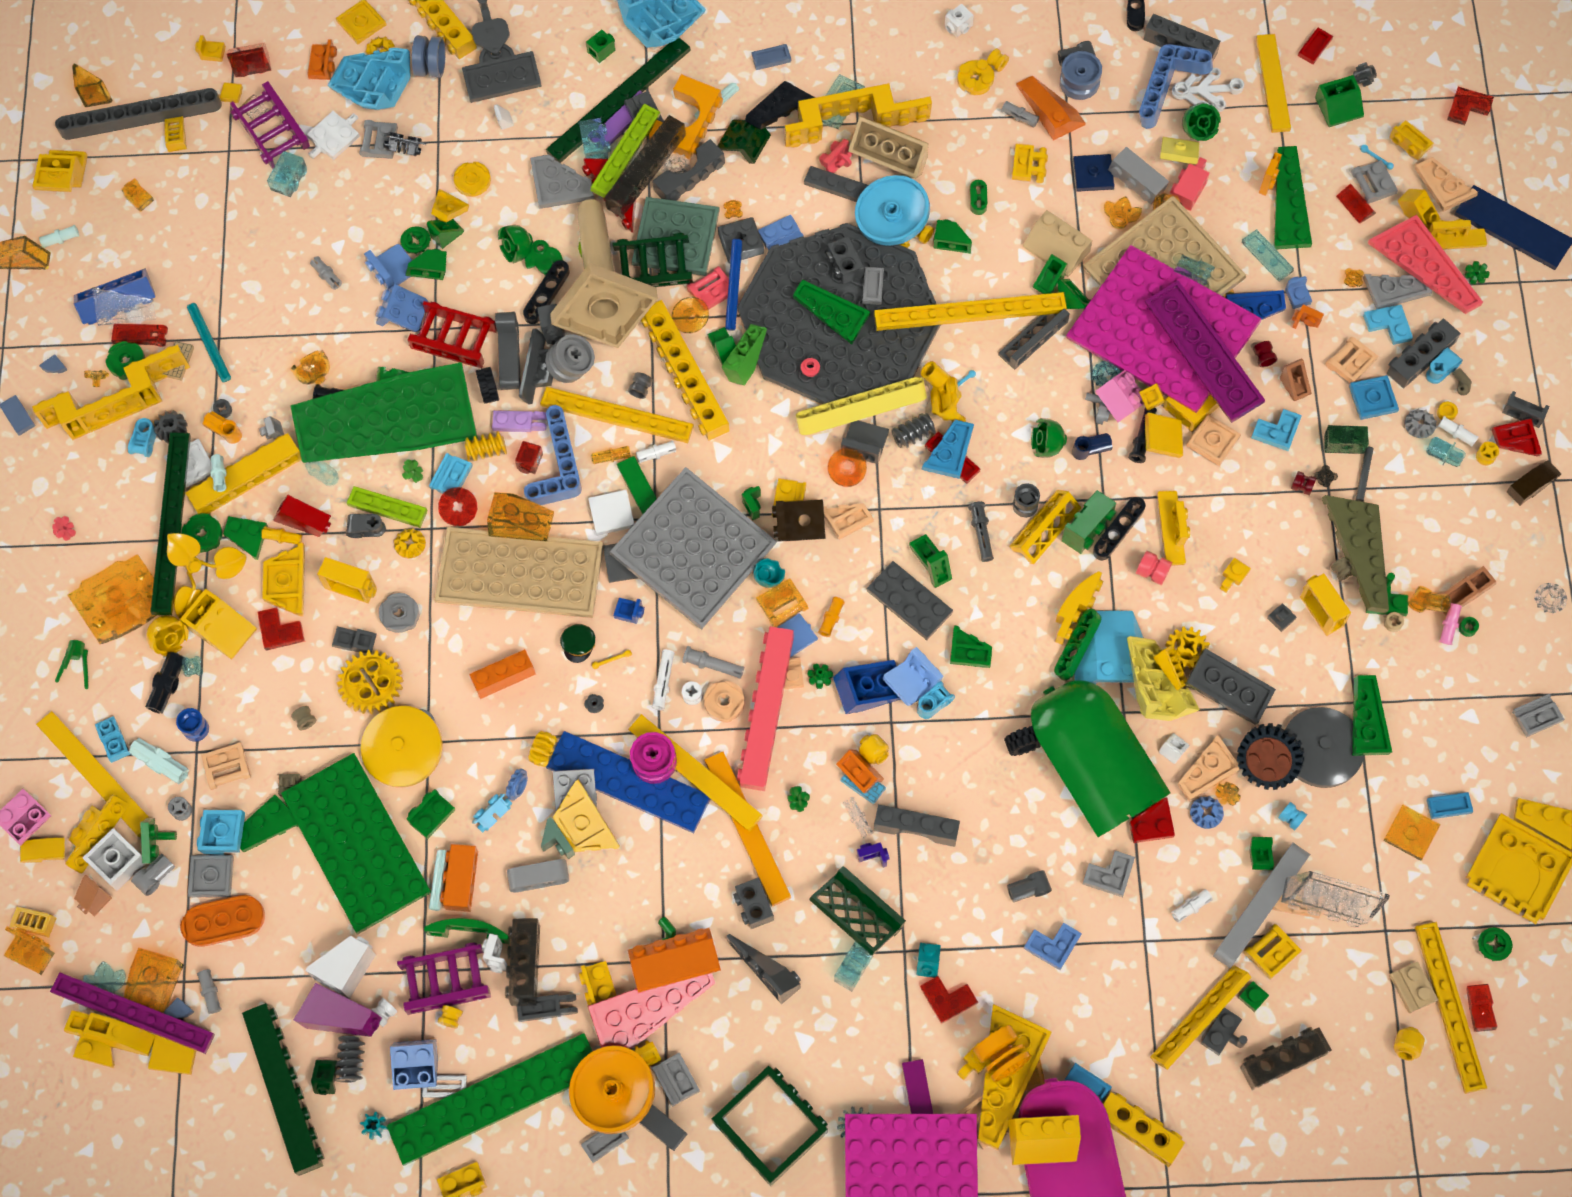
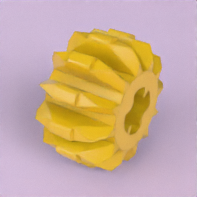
(542, 748)

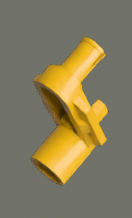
(944, 392)

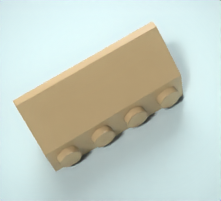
(889, 147)

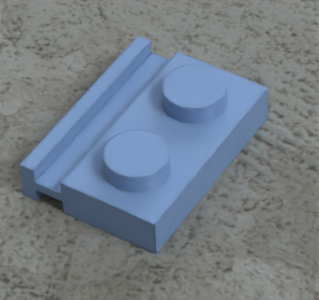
(780, 232)

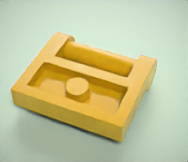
(1278, 956)

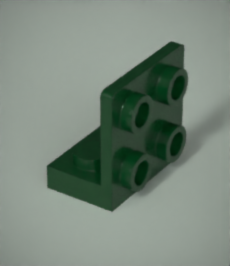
(744, 138)

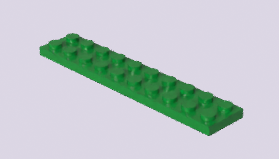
(488, 1101)

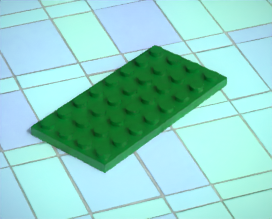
(356, 843)

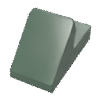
(552, 836)

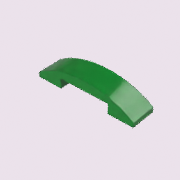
(442, 928)

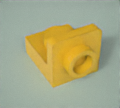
(210, 50)

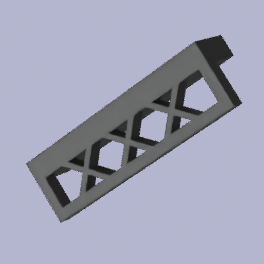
(1036, 341)

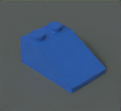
(864, 687)

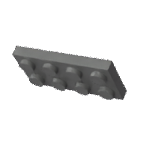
(909, 600)
(1230, 686)

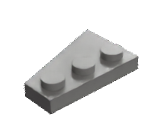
(1392, 291)

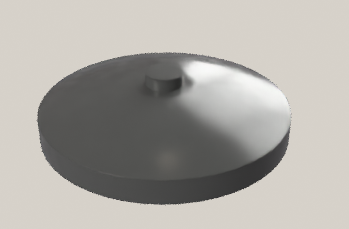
(1327, 747)

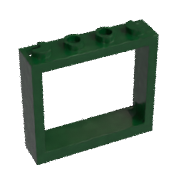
(791, 1092)

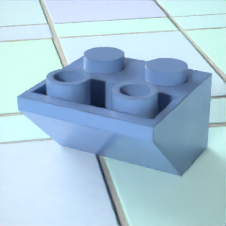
(414, 1064)

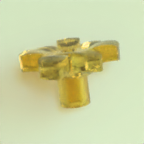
(96, 376)
(1228, 793)

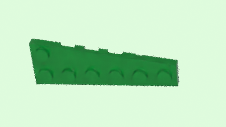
(1291, 213)

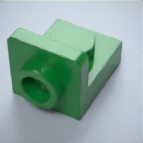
(750, 501)

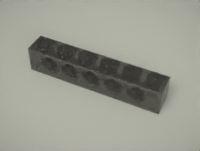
(645, 166)

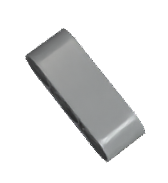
(538, 875)

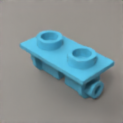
(496, 806)

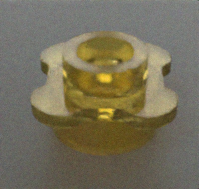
(733, 204)
(1353, 282)

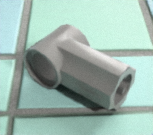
(148, 879)

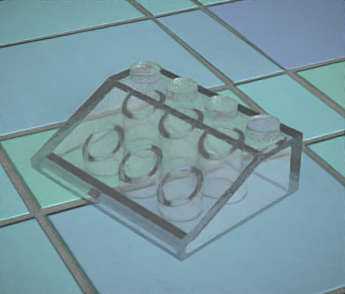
(1332, 898)

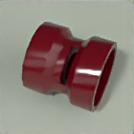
(1265, 354)
(1299, 481)

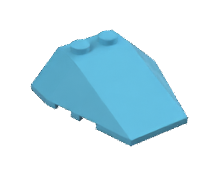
(659, 20)
(373, 79)
(1108, 652)

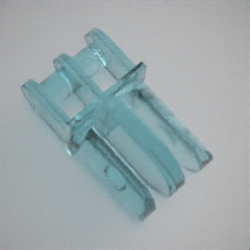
(1192, 268)
(1445, 452)

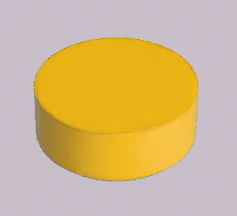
(1448, 410)

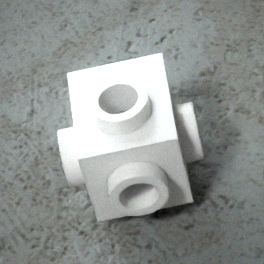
(958, 20)

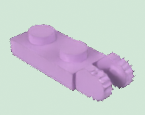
(518, 421)

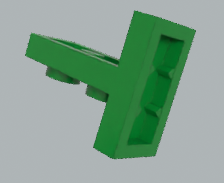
(933, 560)

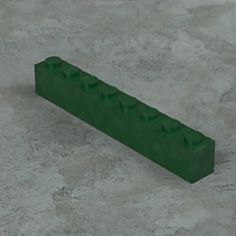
(283, 1090)

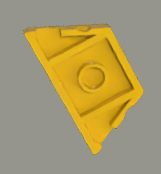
(285, 580)
(582, 822)

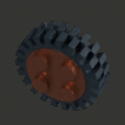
(1270, 756)

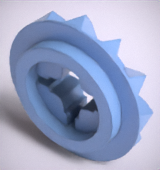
(517, 784)
(1208, 821)

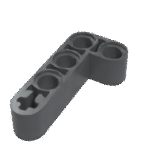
(508, 350)

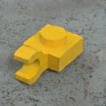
(1235, 574)
(972, 1064)

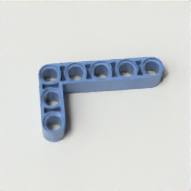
(1168, 60)
(563, 459)

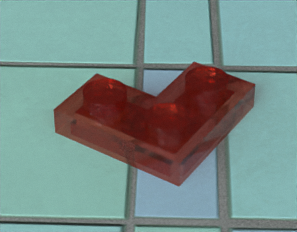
(1466, 101)
(278, 635)
(944, 1004)

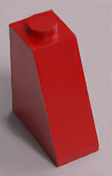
(302, 517)

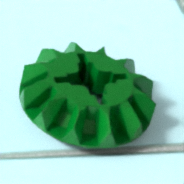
(420, 234)
(1502, 939)

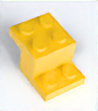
(60, 170)

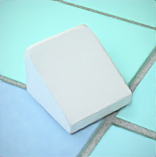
(503, 117)
(1174, 748)

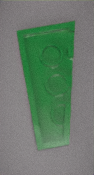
(833, 310)
(1369, 720)

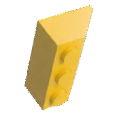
(1044, 1139)

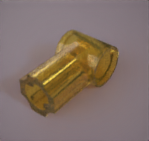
(1426, 599)

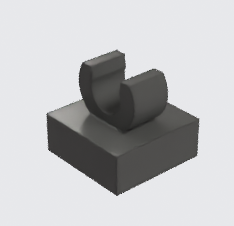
(1281, 617)

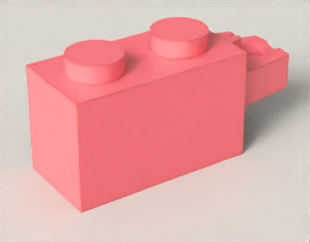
(1191, 183)

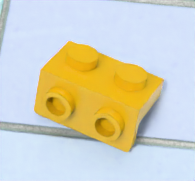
(1411, 140)

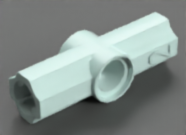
(159, 761)

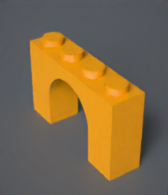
(706, 100)

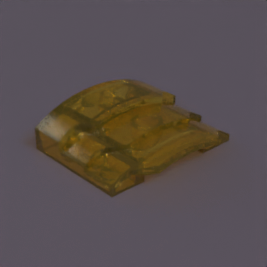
(115, 599)

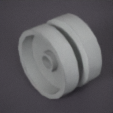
(570, 358)

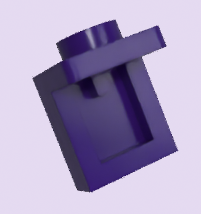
(869, 851)

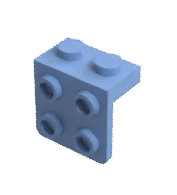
(389, 266)
(401, 308)

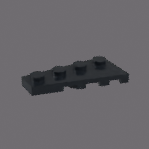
(776, 105)

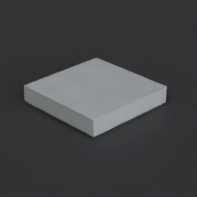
(210, 876)

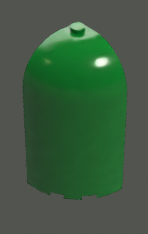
(1096, 754)

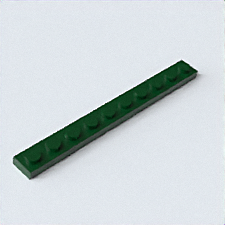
(613, 102)
(170, 522)

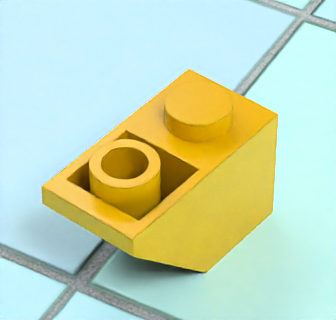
(1418, 203)

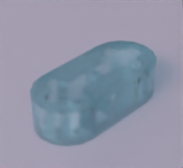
(319, 475)

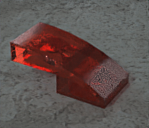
(1480, 1007)

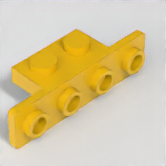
(1457, 234)
(1173, 526)
(92, 829)

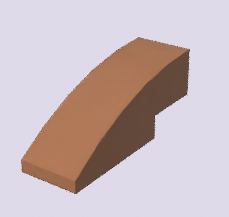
(1471, 587)

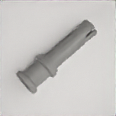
(703, 660)

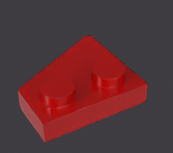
(1518, 437)
(1153, 823)

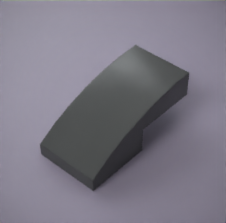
(354, 640)

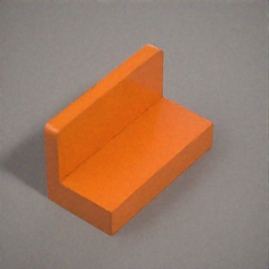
(859, 770)

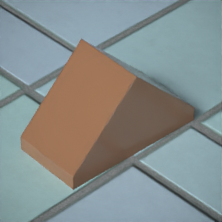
(1296, 380)

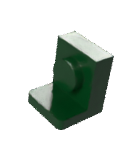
(324, 1077)

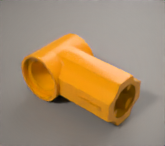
(222, 427)

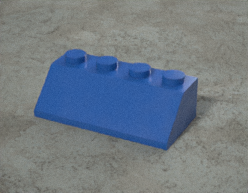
(134, 284)

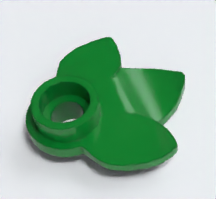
(542, 259)

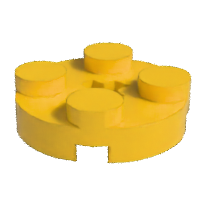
(979, 68)

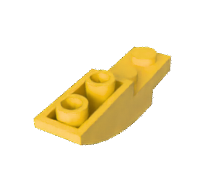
(1078, 601)
(110, 1031)

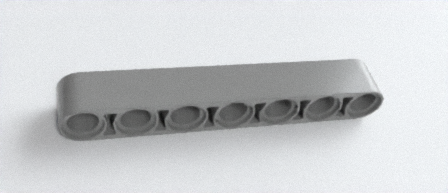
(1260, 906)

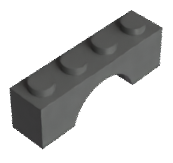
(673, 185)
(936, 828)

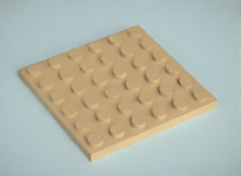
(1166, 236)

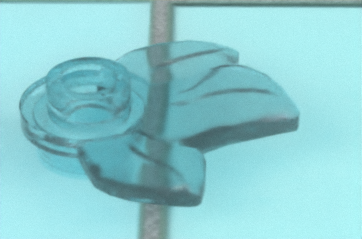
(106, 978)

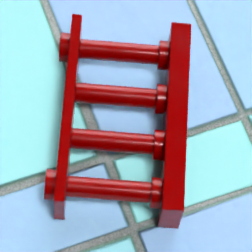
(452, 352)

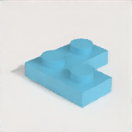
(1390, 318)
(1280, 434)

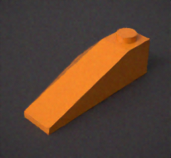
(1053, 111)

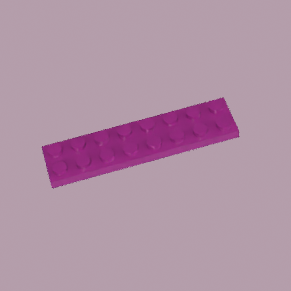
(1205, 351)

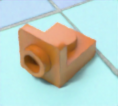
(1307, 315)

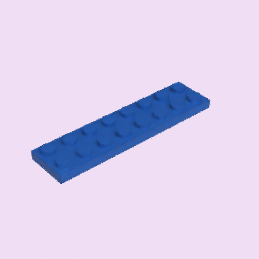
(615, 777)

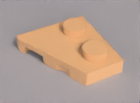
(847, 518)

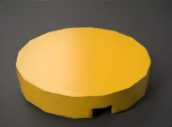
(472, 179)

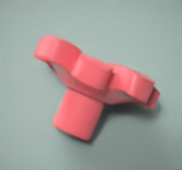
(63, 528)

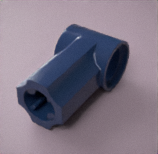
(1093, 445)

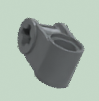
(361, 526)

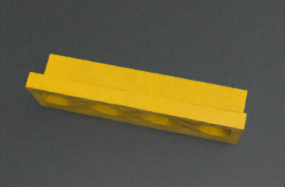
(1045, 518)

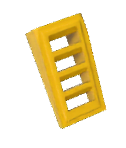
(175, 145)
(1171, 666)
(46, 927)

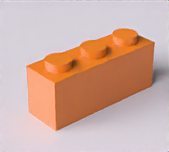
(502, 674)
(459, 878)

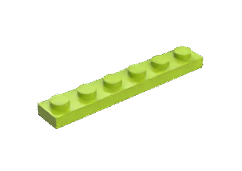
(625, 150)

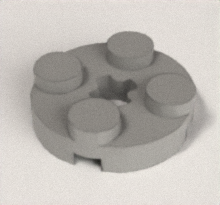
(407, 620)

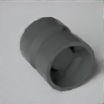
(1026, 500)

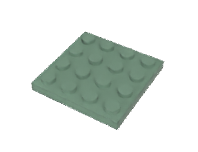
(669, 217)

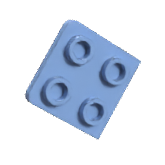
(913, 677)

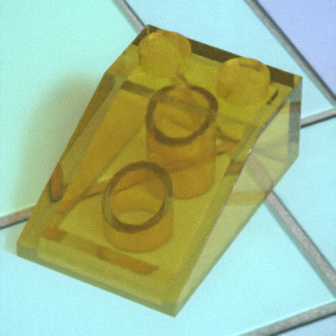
(518, 518)
(152, 979)

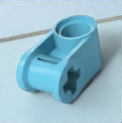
(1442, 366)
(141, 441)
(937, 698)

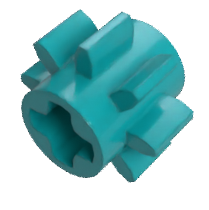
(368, 1127)

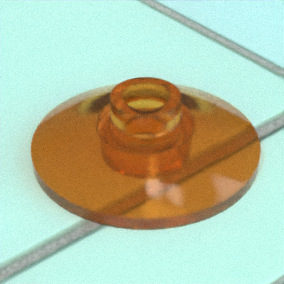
(843, 476)

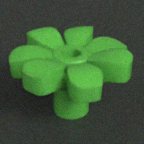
(412, 471)

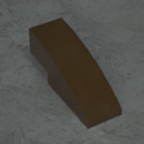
(1533, 482)

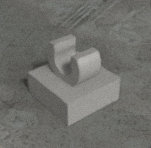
(272, 428)

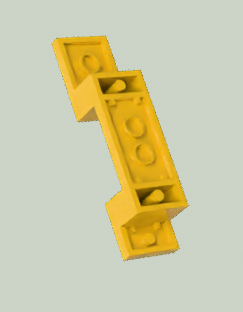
(876, 98)
(112, 408)

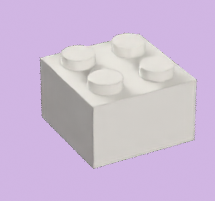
(114, 859)

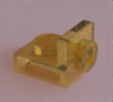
(136, 195)

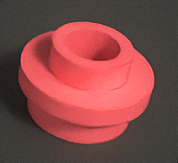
(810, 372)

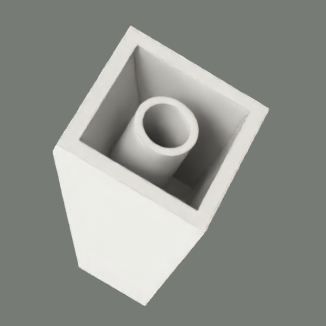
(343, 965)

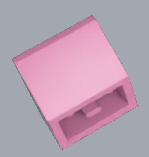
(1121, 395)
(22, 817)

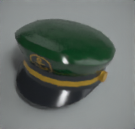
(577, 642)

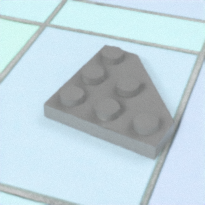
(558, 183)

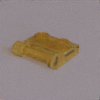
(779, 597)

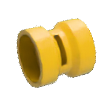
(926, 233)

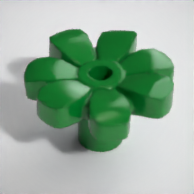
(1477, 272)
(820, 676)
(798, 798)

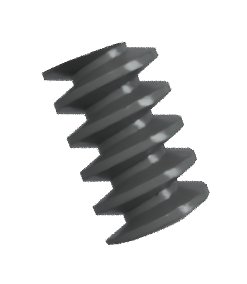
(913, 429)
(349, 1059)

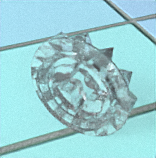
(684, 164)
(1554, 591)

